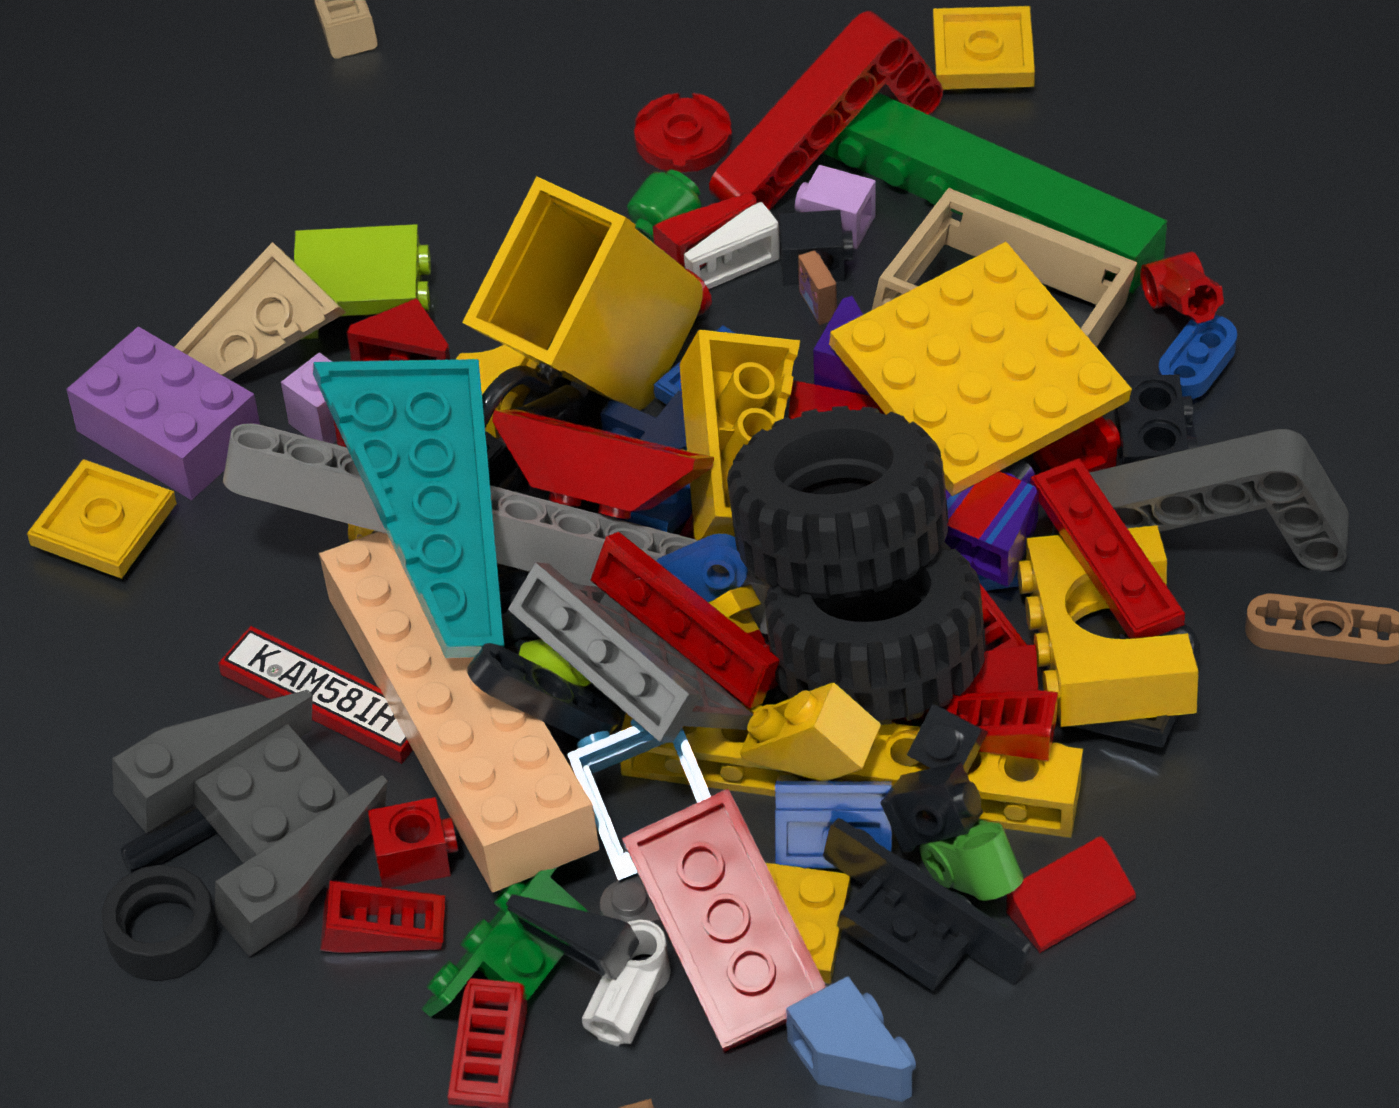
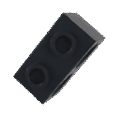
(1154, 419)

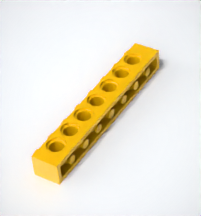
(1012, 789)

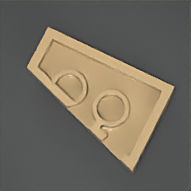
(259, 316)

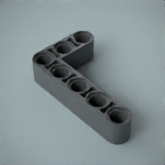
(1234, 478)

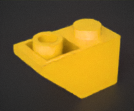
(812, 734)

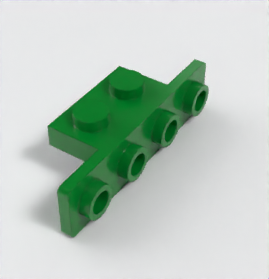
(501, 948)

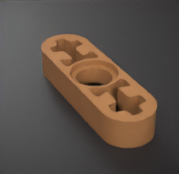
(1306, 641)

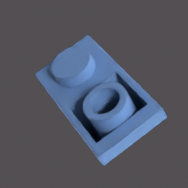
(847, 1045)

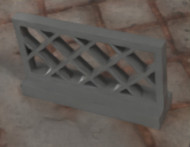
(623, 657)

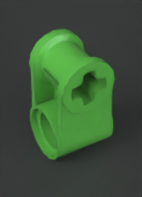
(975, 862)

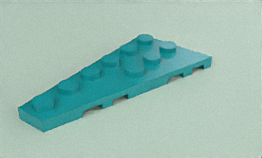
(425, 466)

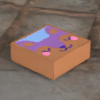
(817, 286)

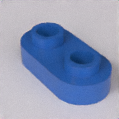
(1194, 360)
(694, 563)

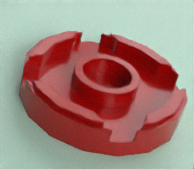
(682, 132)

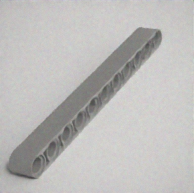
(527, 529)

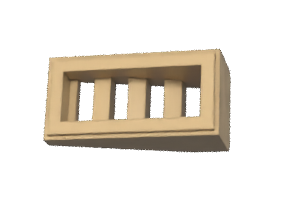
(346, 26)

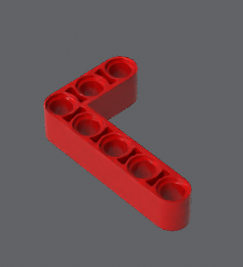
(819, 106)

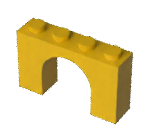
(1094, 674)

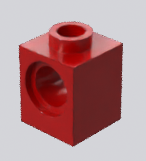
(407, 862)

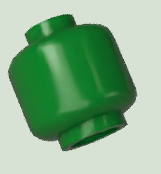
(661, 198)

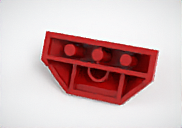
(596, 464)

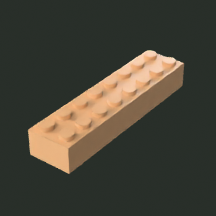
(484, 758)

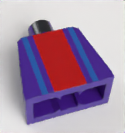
(993, 521)

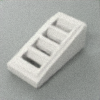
(739, 246)

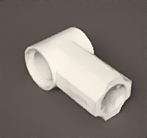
(622, 1003)

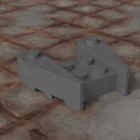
(263, 799)

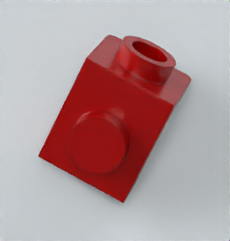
(1093, 443)

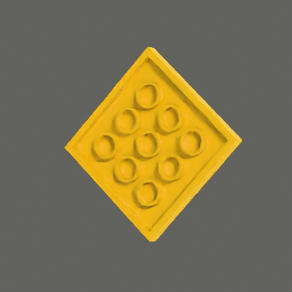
(981, 365)

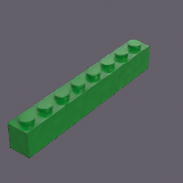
(931, 156)

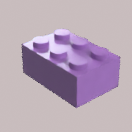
(161, 411)

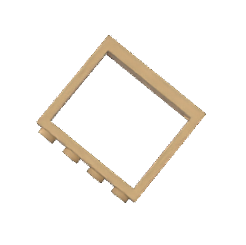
(1049, 254)

